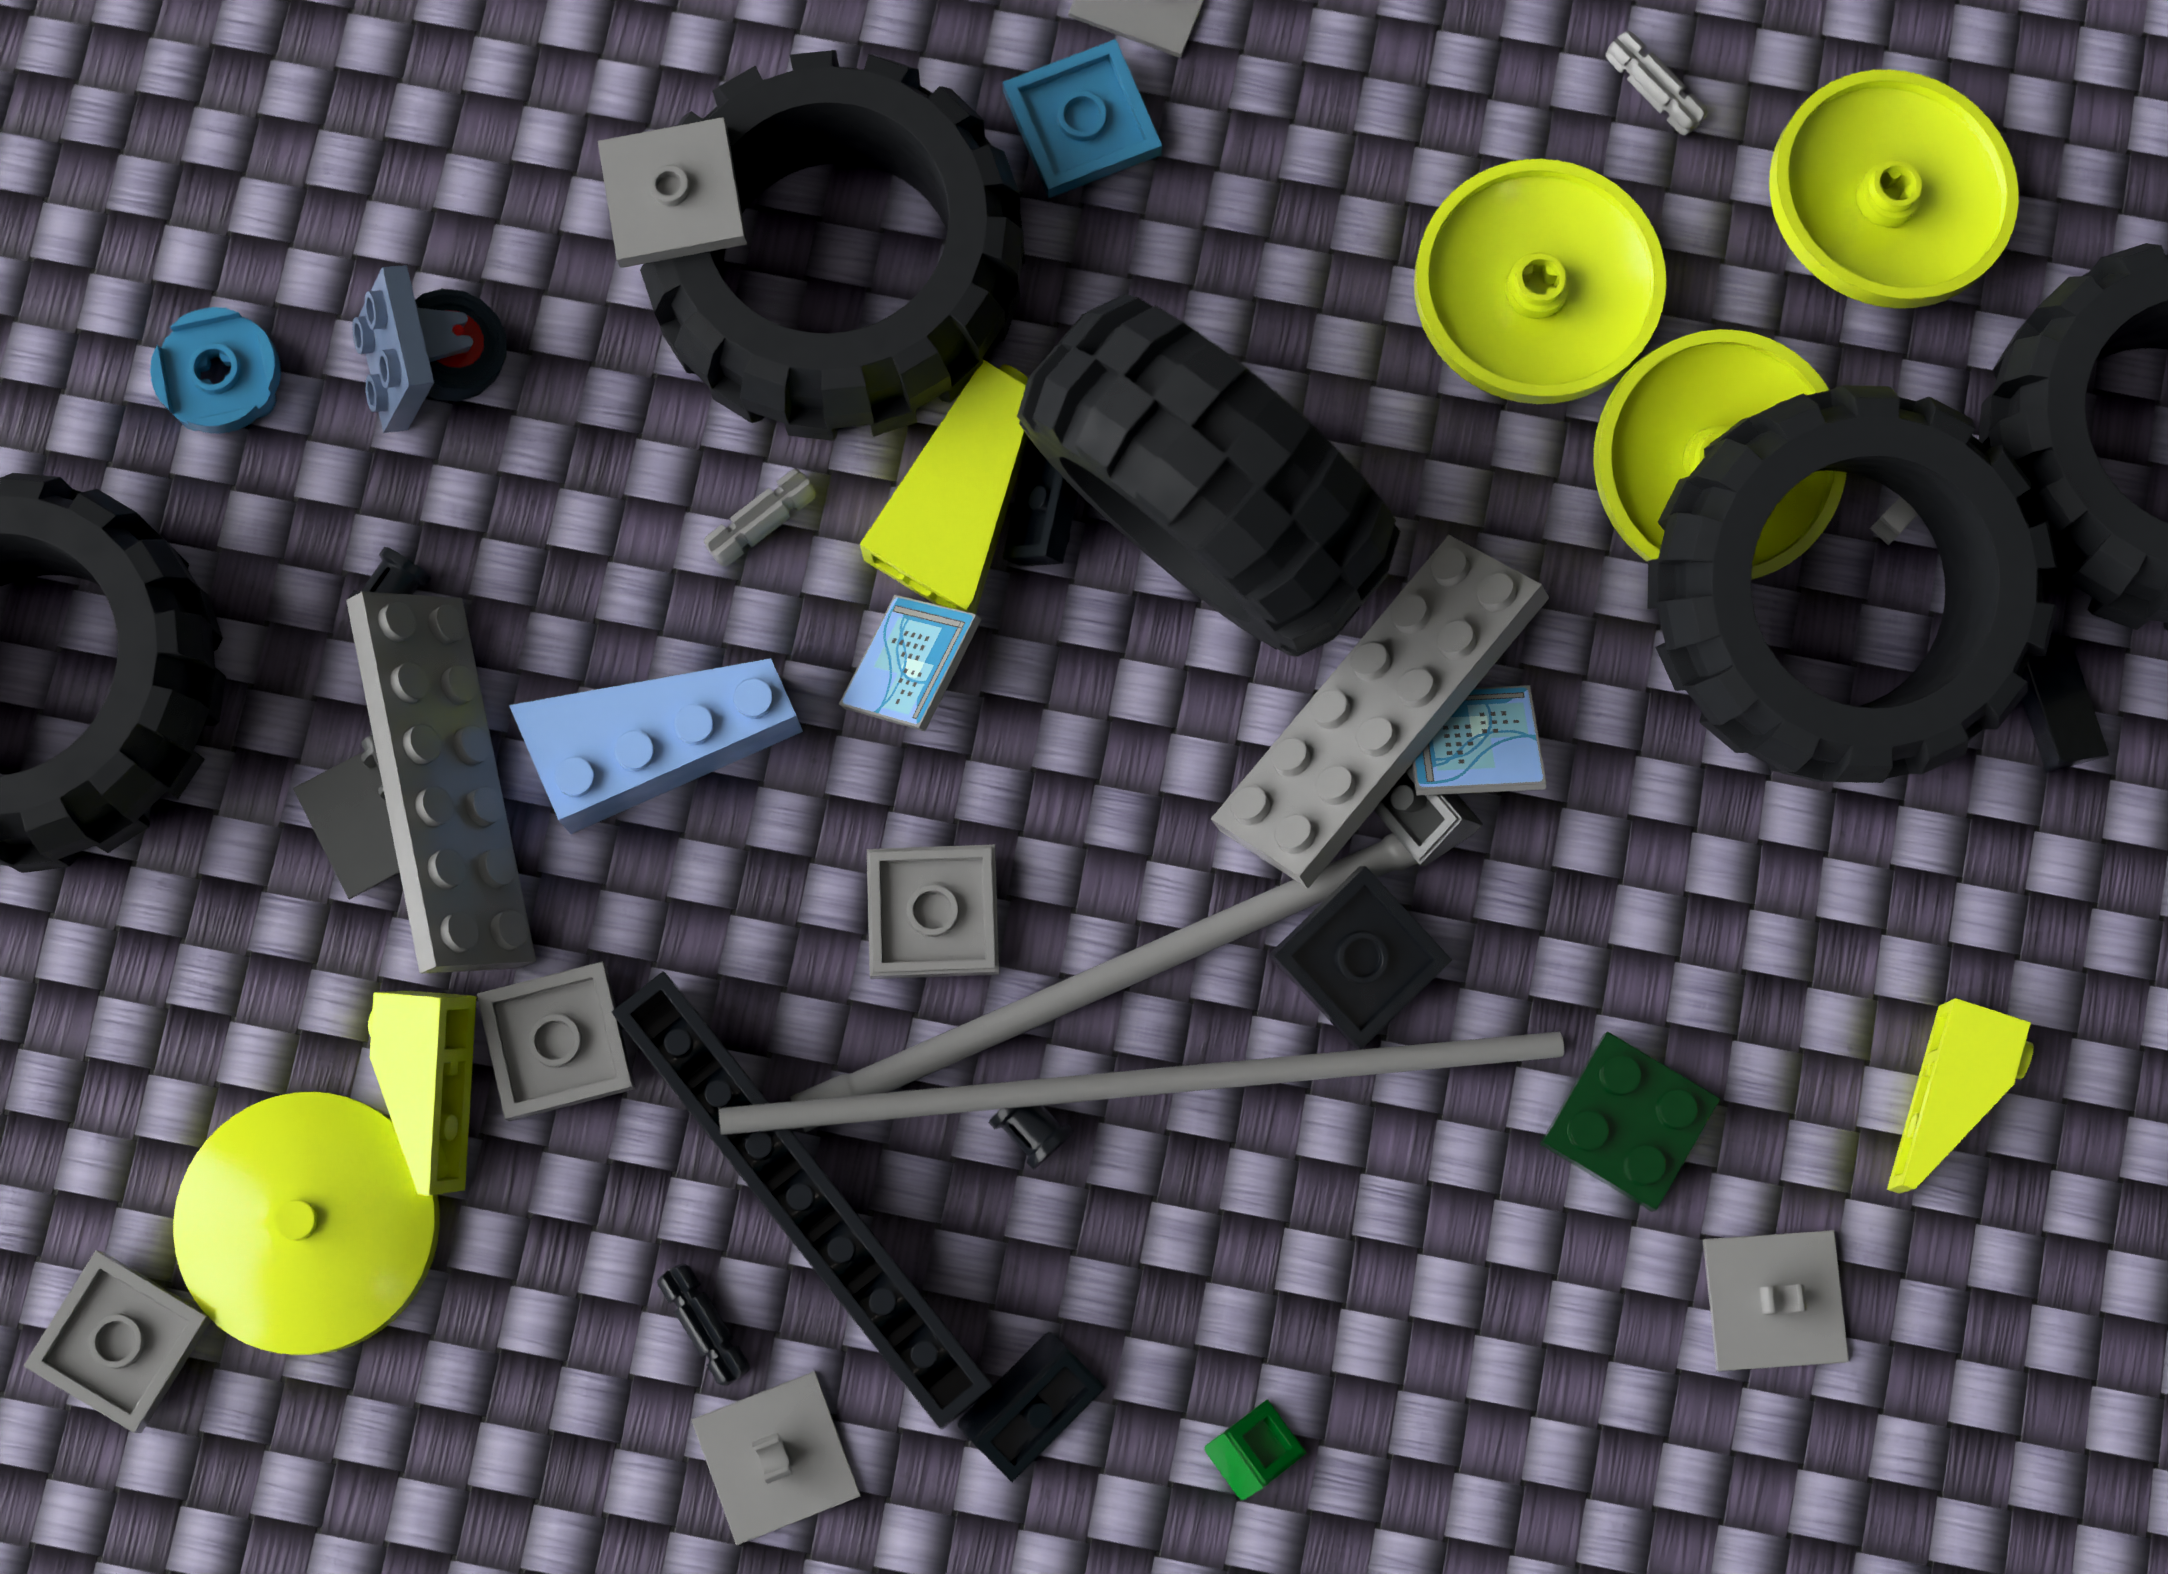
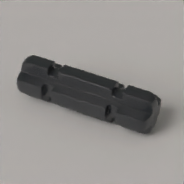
(703, 1324)

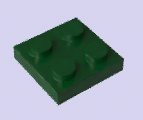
(1630, 1121)

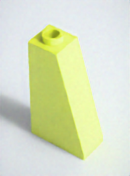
(954, 499)

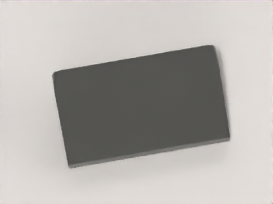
(1426, 823)

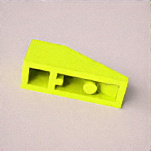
(1964, 1073)
(425, 1075)

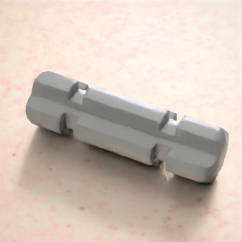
(1656, 83)
(760, 517)

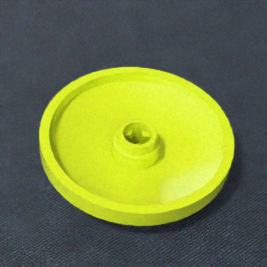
(1893, 188)
(1539, 281)
(1680, 404)
(303, 1225)

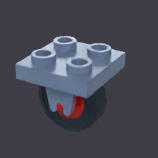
(424, 346)

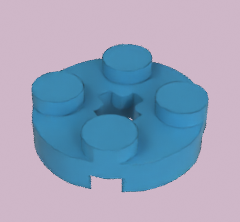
(187, 351)

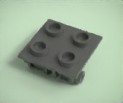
(352, 820)

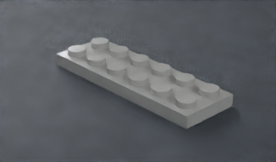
(1379, 709)
(440, 783)

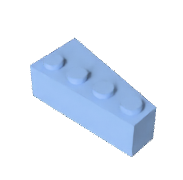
(650, 736)

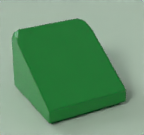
(1254, 1450)

